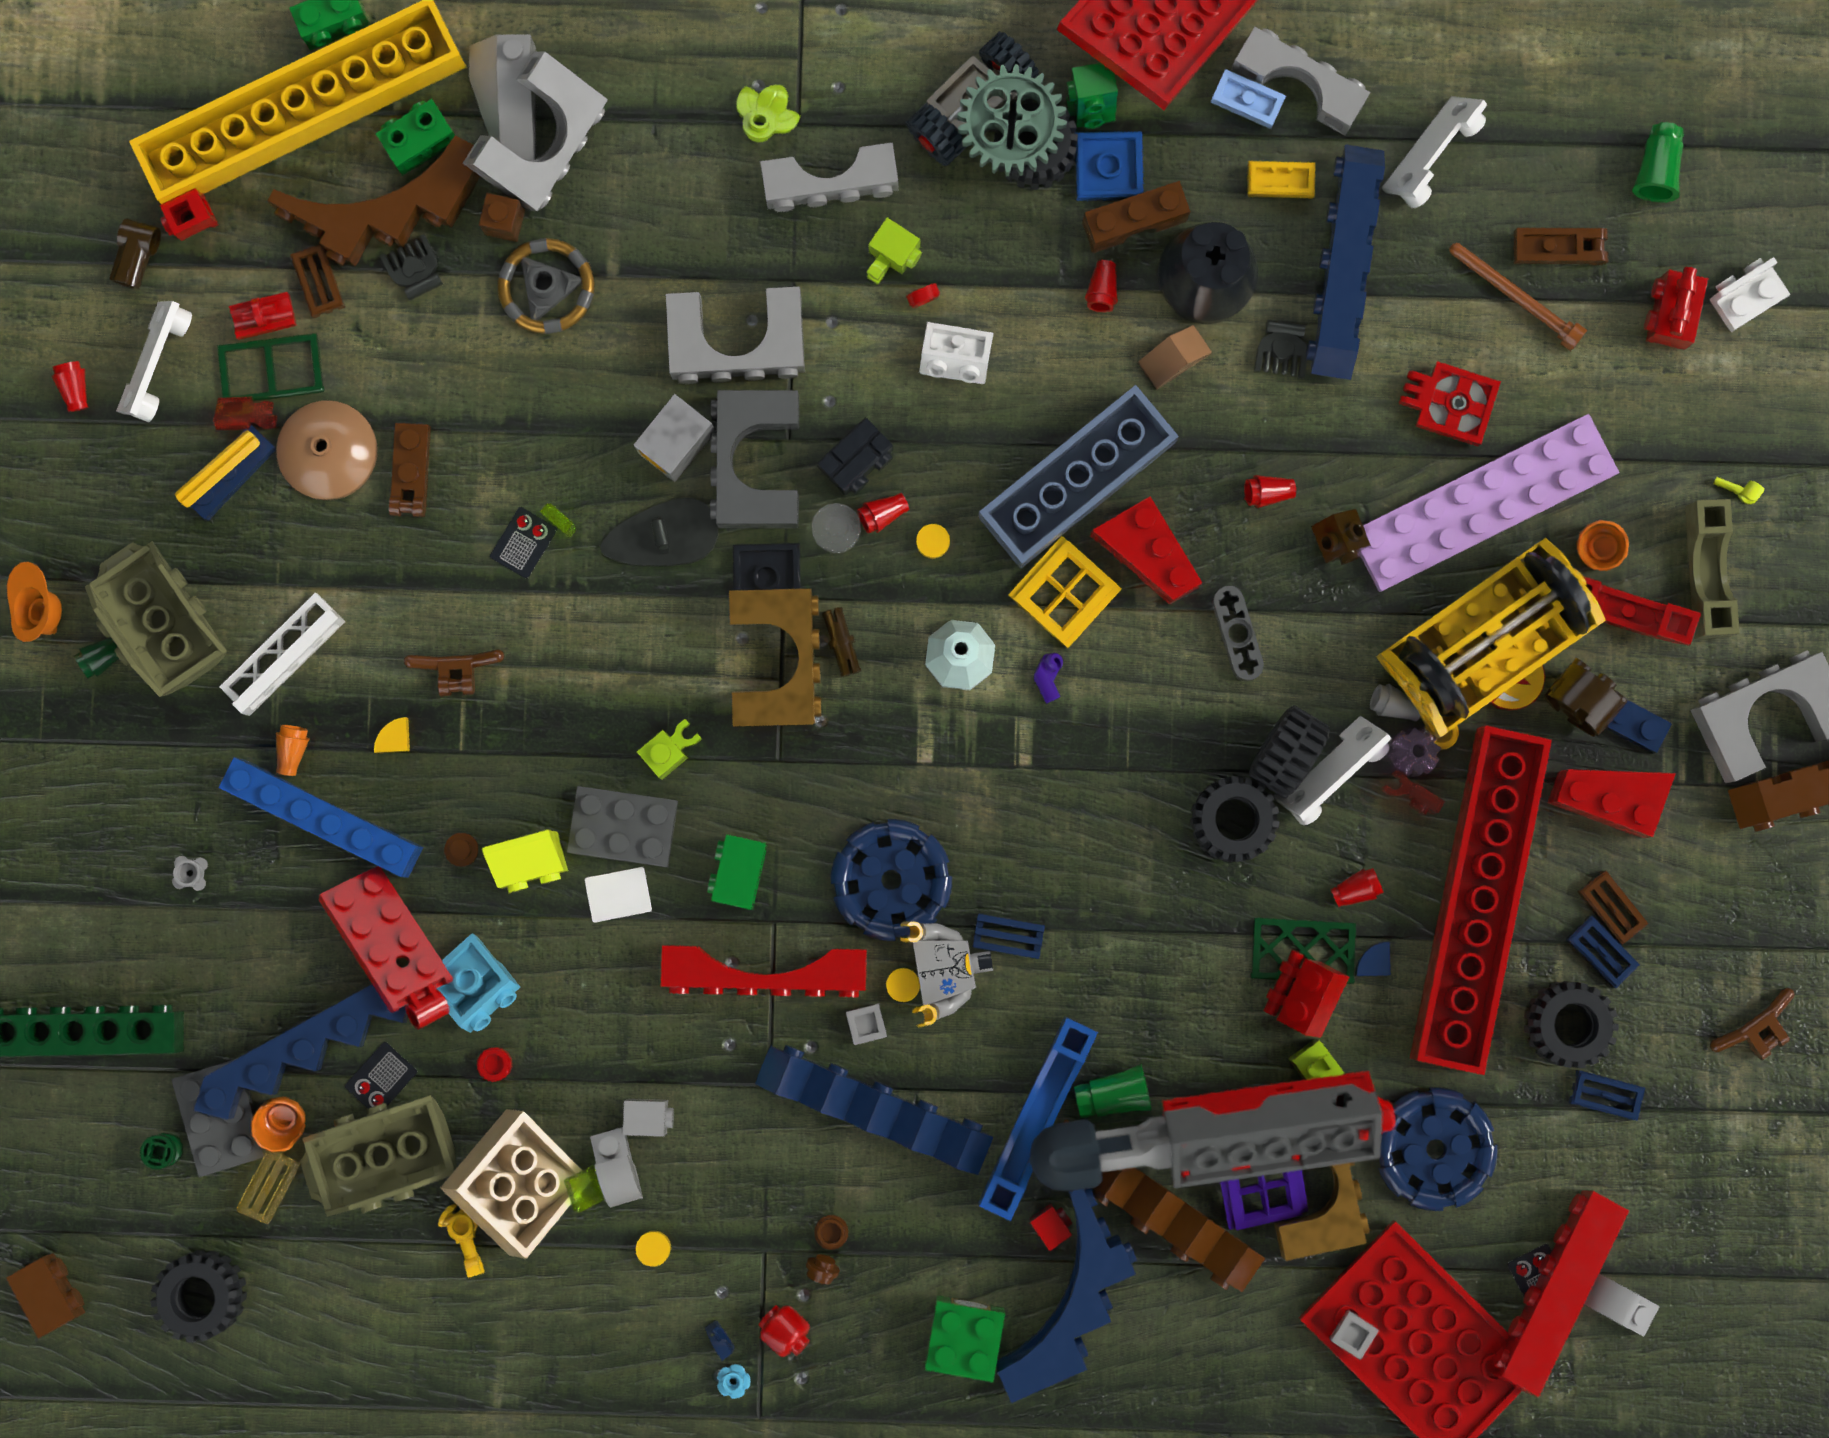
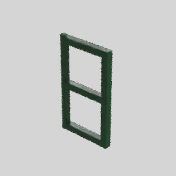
(267, 344)

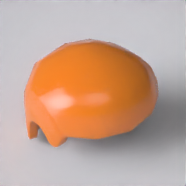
(1602, 545)
(278, 1124)

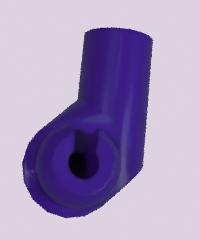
(1046, 674)

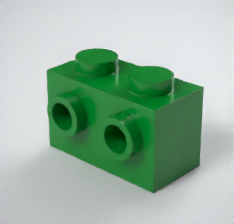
(328, 20)
(1091, 95)
(415, 136)
(737, 872)

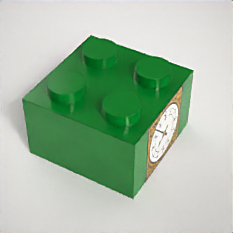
(965, 1338)

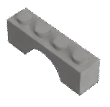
(1267, 58)
(790, 185)

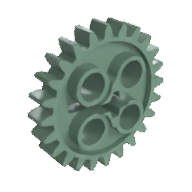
(982, 118)

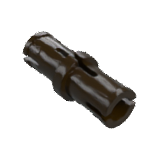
(841, 642)

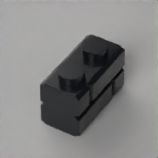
(856, 457)

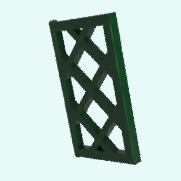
(1287, 927)

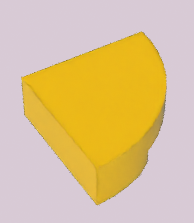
(393, 737)

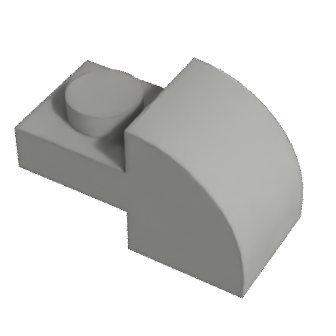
(615, 1168)
(1621, 1305)

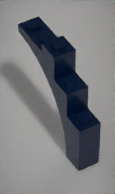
(1053, 1350)

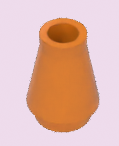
(290, 748)

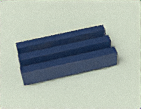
(1581, 931)
(1009, 936)
(1578, 1087)

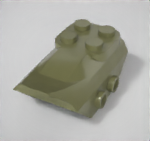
(153, 619)
(378, 1156)

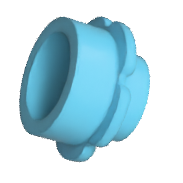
(726, 1374)

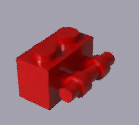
(1676, 308)
(1311, 996)

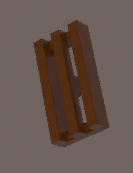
(326, 307)
(1594, 885)

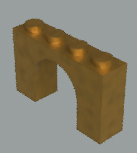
(796, 700)
(1332, 1227)

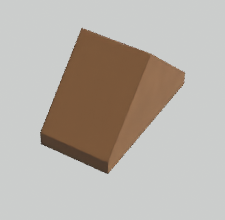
(1174, 356)

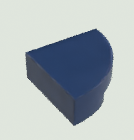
(1375, 961)
(719, 1339)

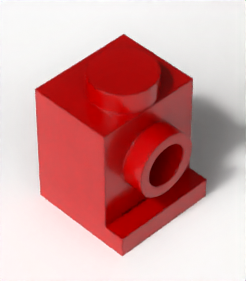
(178, 208)

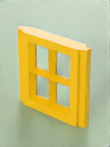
(1086, 612)

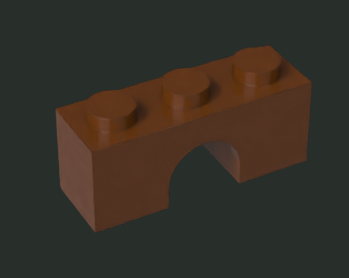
(1149, 210)

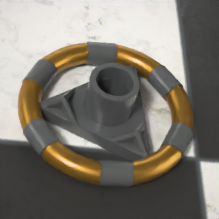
(546, 286)

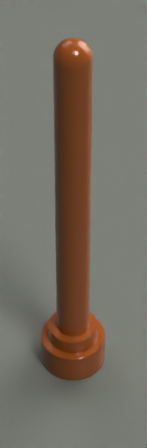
(1568, 332)

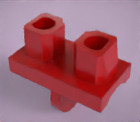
(262, 315)

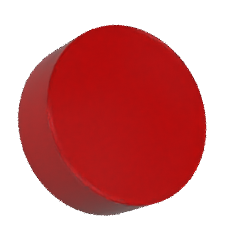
(923, 295)
(494, 1064)

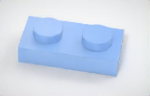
(1248, 99)

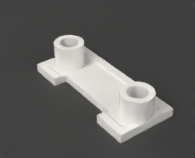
(1413, 172)
(166, 318)
(1360, 744)

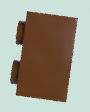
(46, 1294)

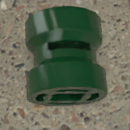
(168, 1146)

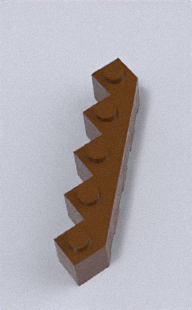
(1781, 796)
(1181, 1225)

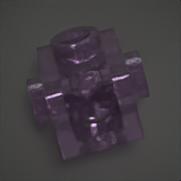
(1403, 756)

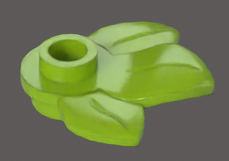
(768, 108)

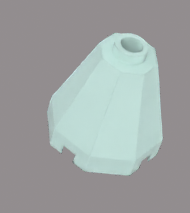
(960, 670)

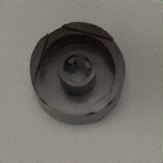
(1585, 698)

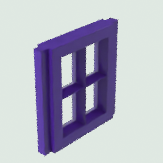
(1234, 1208)

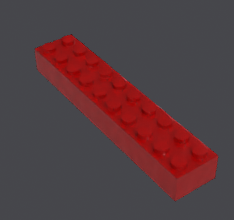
(1480, 899)

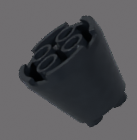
(1204, 290)

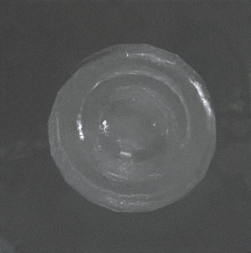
(836, 528)

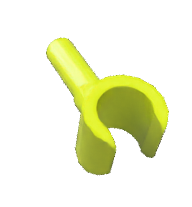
(1747, 495)

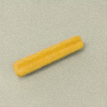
(217, 468)

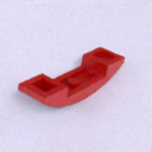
(1644, 615)

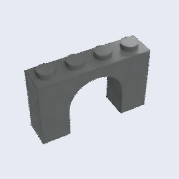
(737, 416)

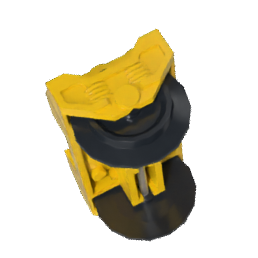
(1525, 613)

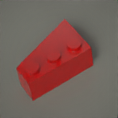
(1150, 550)
(1614, 798)

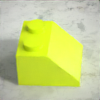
(525, 860)

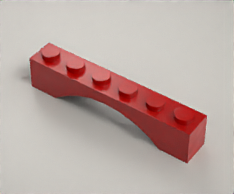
(693, 967)

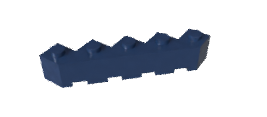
(1346, 262)
(300, 1046)
(874, 1109)

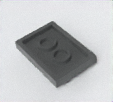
(622, 826)
(214, 1140)

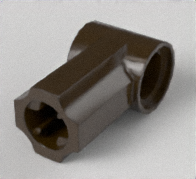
(136, 245)

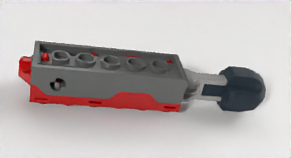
(1226, 1135)

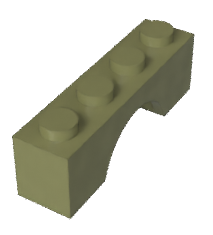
(1708, 540)

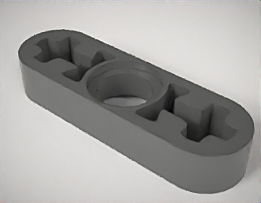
(1252, 655)

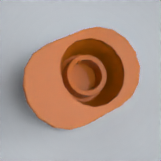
(31, 604)

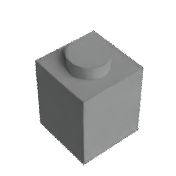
(647, 1117)

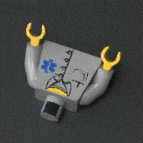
(944, 968)

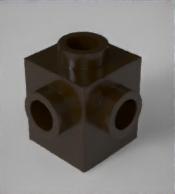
(1341, 537)

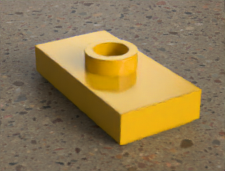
(1281, 179)

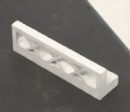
(287, 660)

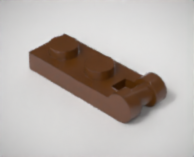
(1560, 246)
(410, 469)

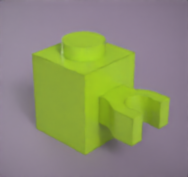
(894, 249)
(665, 753)
(1315, 1061)

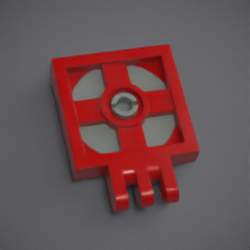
(1452, 402)

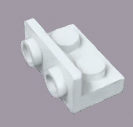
(1750, 295)
(956, 353)

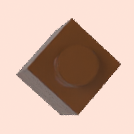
(501, 217)

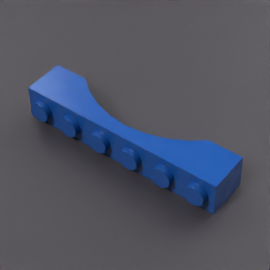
(320, 817)
(1038, 1112)

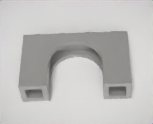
(575, 111)
(778, 353)
(1725, 718)

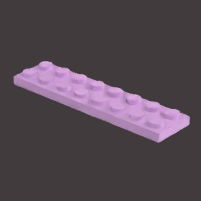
(1486, 502)

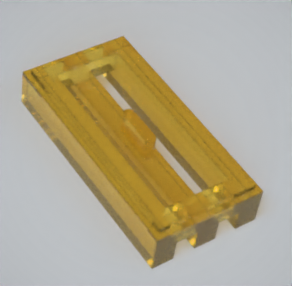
(281, 1160)

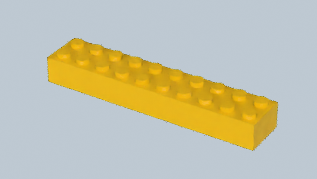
(299, 103)

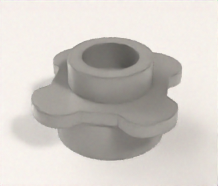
(182, 866)

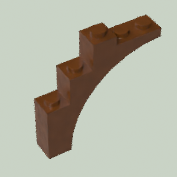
(392, 217)

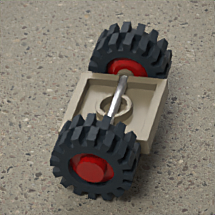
(936, 121)

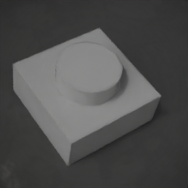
(866, 1024)
(1354, 1334)

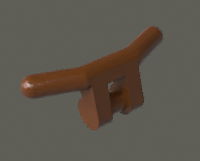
(447, 663)
(1750, 1030)

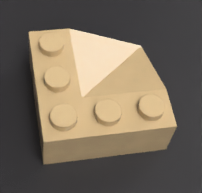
(513, 1183)

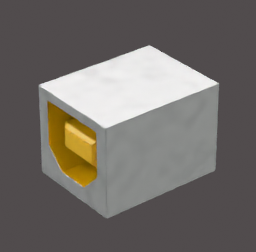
(674, 438)

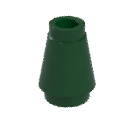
(96, 657)

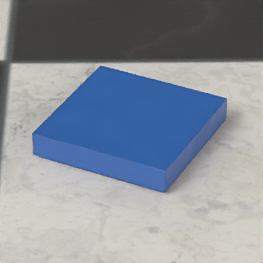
(1109, 165)

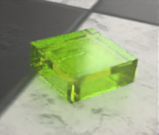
(558, 520)
(584, 1189)

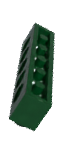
(165, 1035)

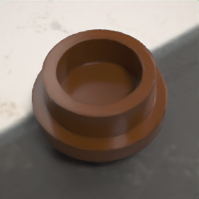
(461, 849)
(831, 1232)
(822, 1269)

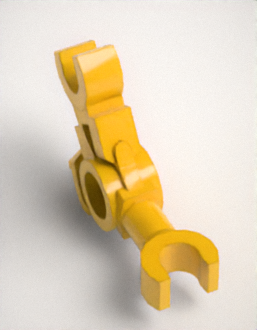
(463, 1231)

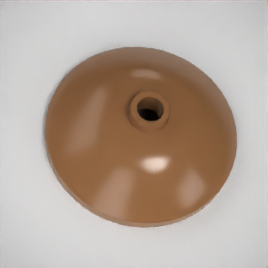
(344, 462)

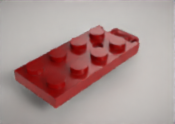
(380, 932)

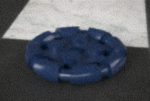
(876, 864)
(1456, 1154)

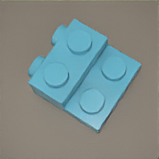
(477, 985)

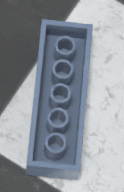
(1078, 476)

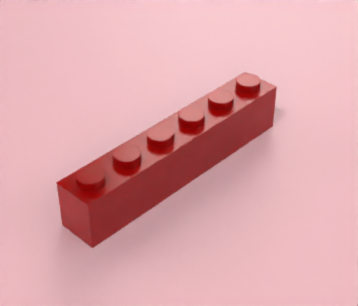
(1559, 1292)

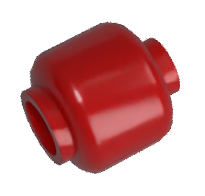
(784, 1331)

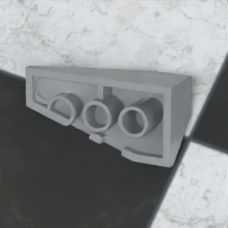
(503, 101)

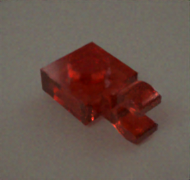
(239, 412)
(1420, 798)

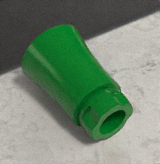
(1661, 164)
(1114, 1094)

